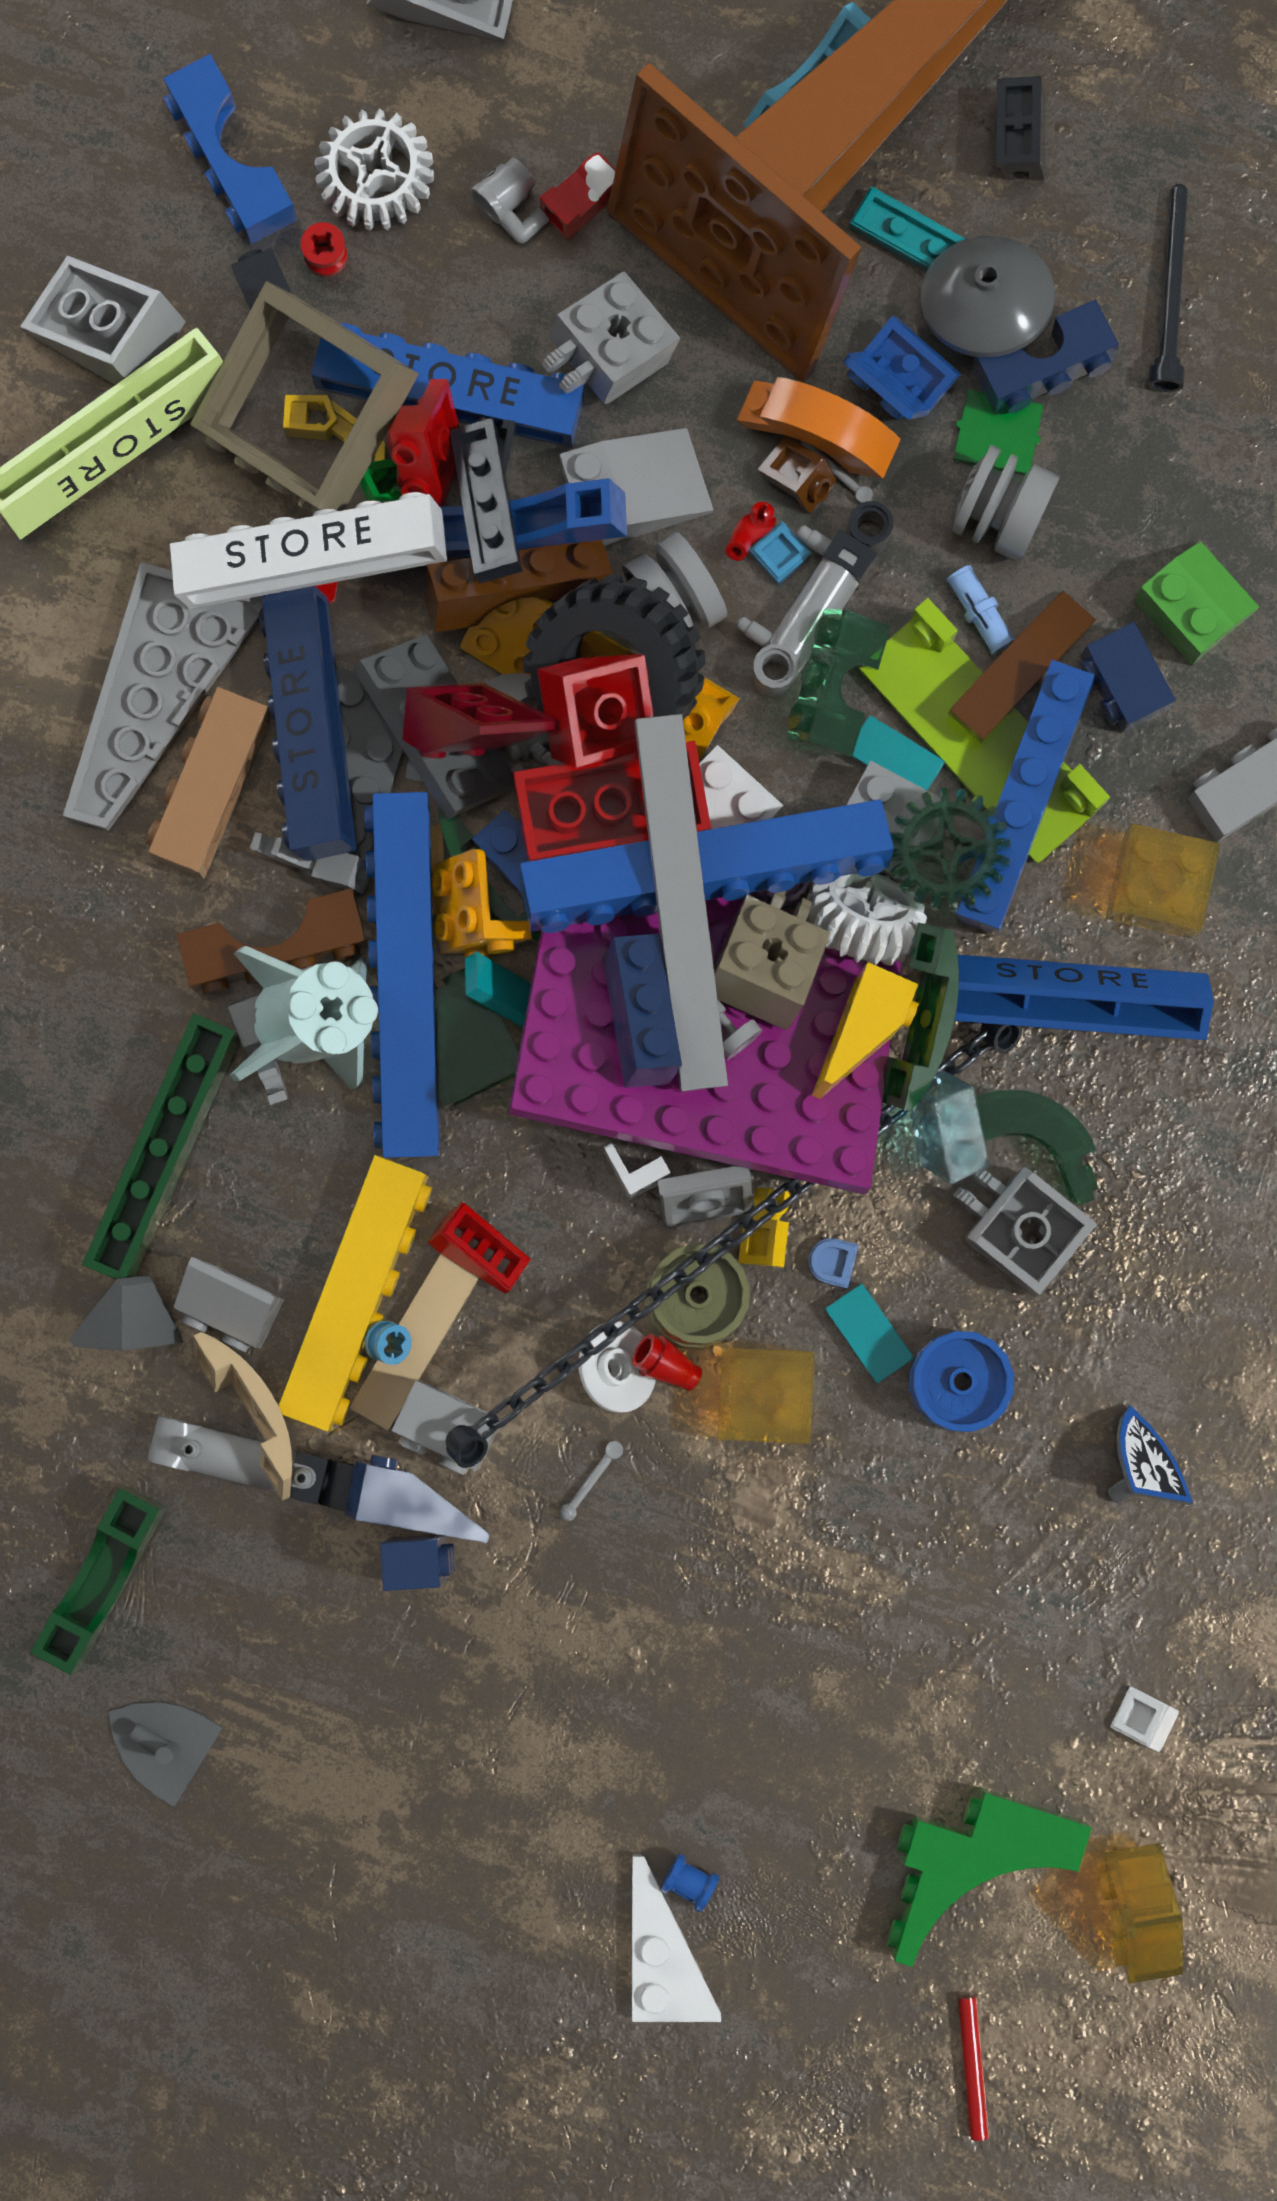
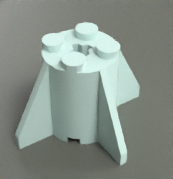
(310, 1014)

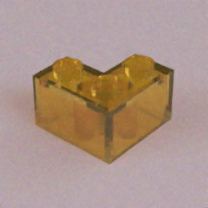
(1145, 1913)

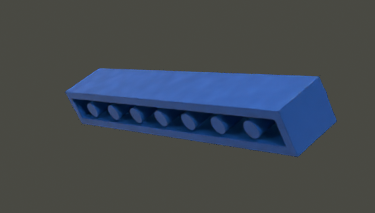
(733, 863)
(405, 974)

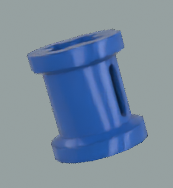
(690, 1883)

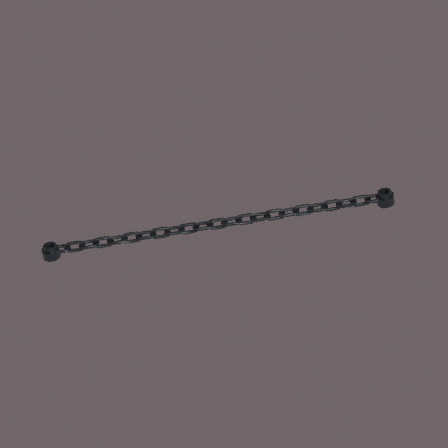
(469, 1447)

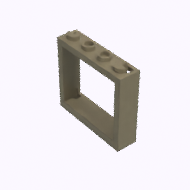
(241, 370)

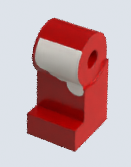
(579, 196)

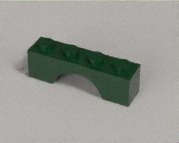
(99, 1583)

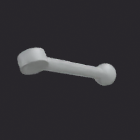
(862, 493)
(613, 1451)

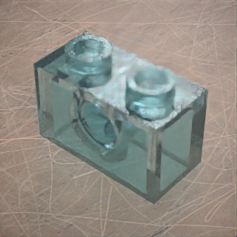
(949, 1129)

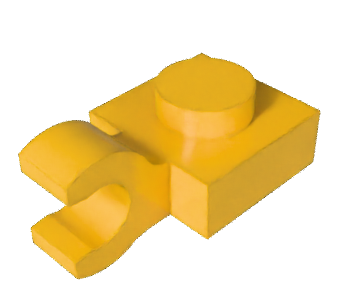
(769, 1241)

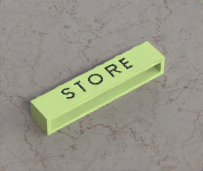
(107, 433)

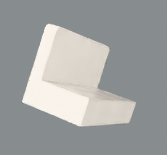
(639, 1180)

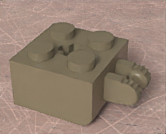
(769, 959)

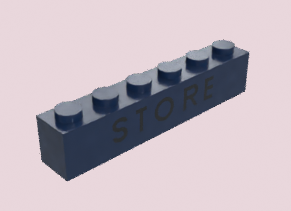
(307, 724)

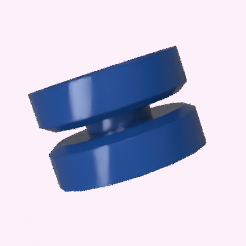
(934, 1388)

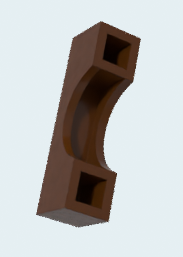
(548, 572)
(328, 929)

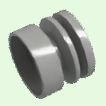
(1004, 503)

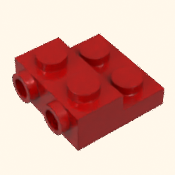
(423, 443)

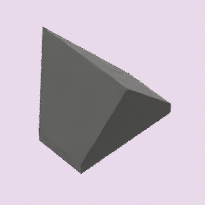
(128, 1319)

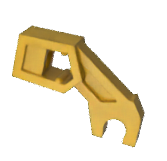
(339, 423)

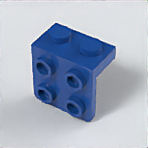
(902, 371)

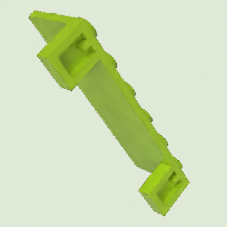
(924, 678)

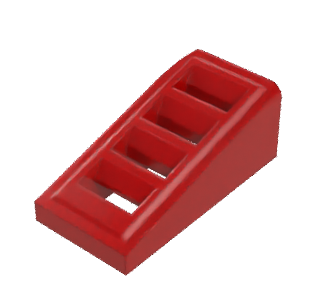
(471, 1259)

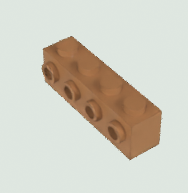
(209, 782)

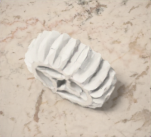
(345, 152)
(866, 917)

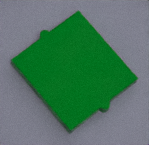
(1011, 432)

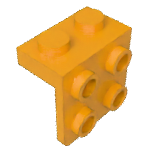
(464, 909)

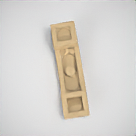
(226, 1368)

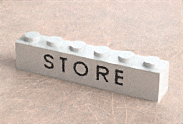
(308, 550)

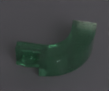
(1049, 1124)

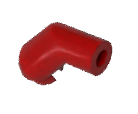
(750, 529)

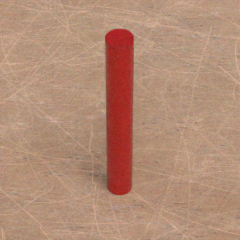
(973, 2067)

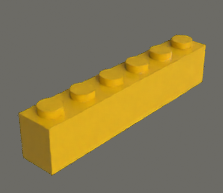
(353, 1294)

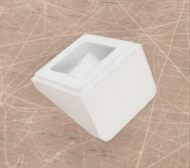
(1144, 1719)

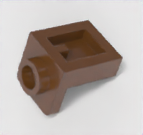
(798, 473)

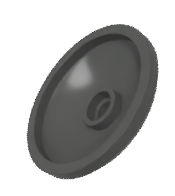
(984, 316)

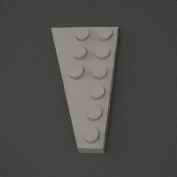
(151, 688)

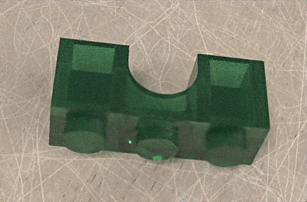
(821, 714)

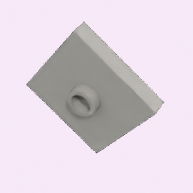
(705, 1196)

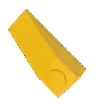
(872, 1016)

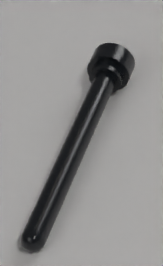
(1167, 372)

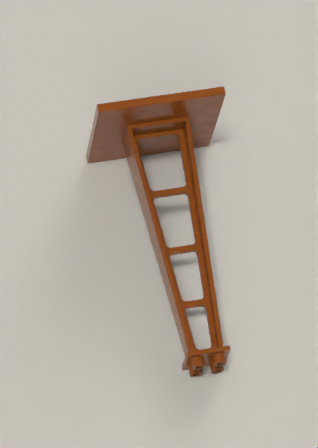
(748, 208)

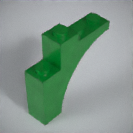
(950, 1862)

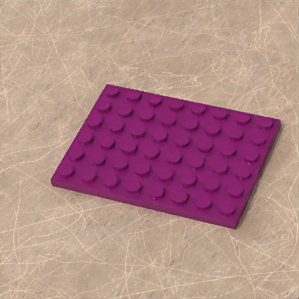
(764, 1116)

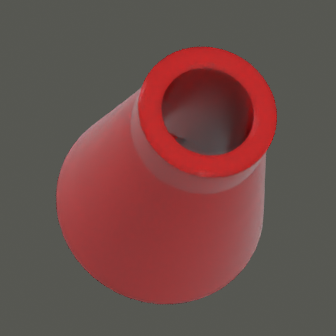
(665, 1363)

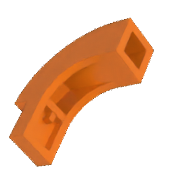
(822, 420)

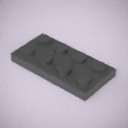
(370, 750)
(457, 780)

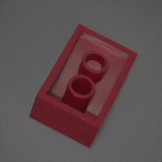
(468, 719)

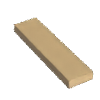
(428, 1323)

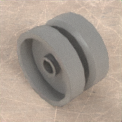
(683, 577)

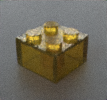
(1162, 881)
(765, 1395)

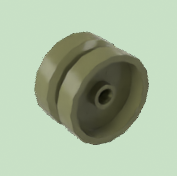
(703, 1324)

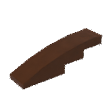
(1021, 666)

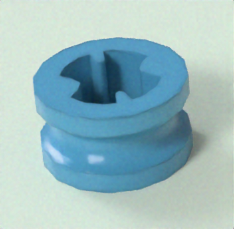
(376, 1342)

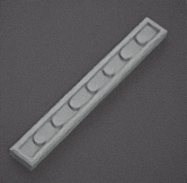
(681, 900)

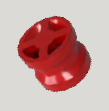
(324, 259)

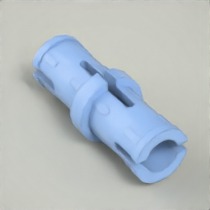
(981, 609)

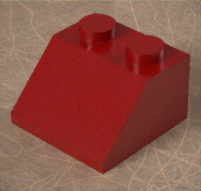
(595, 706)

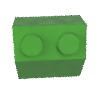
(1195, 602)

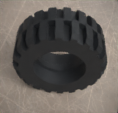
(640, 618)

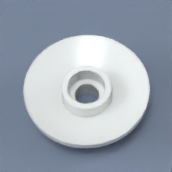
(624, 1387)

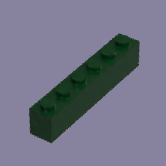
(162, 1149)

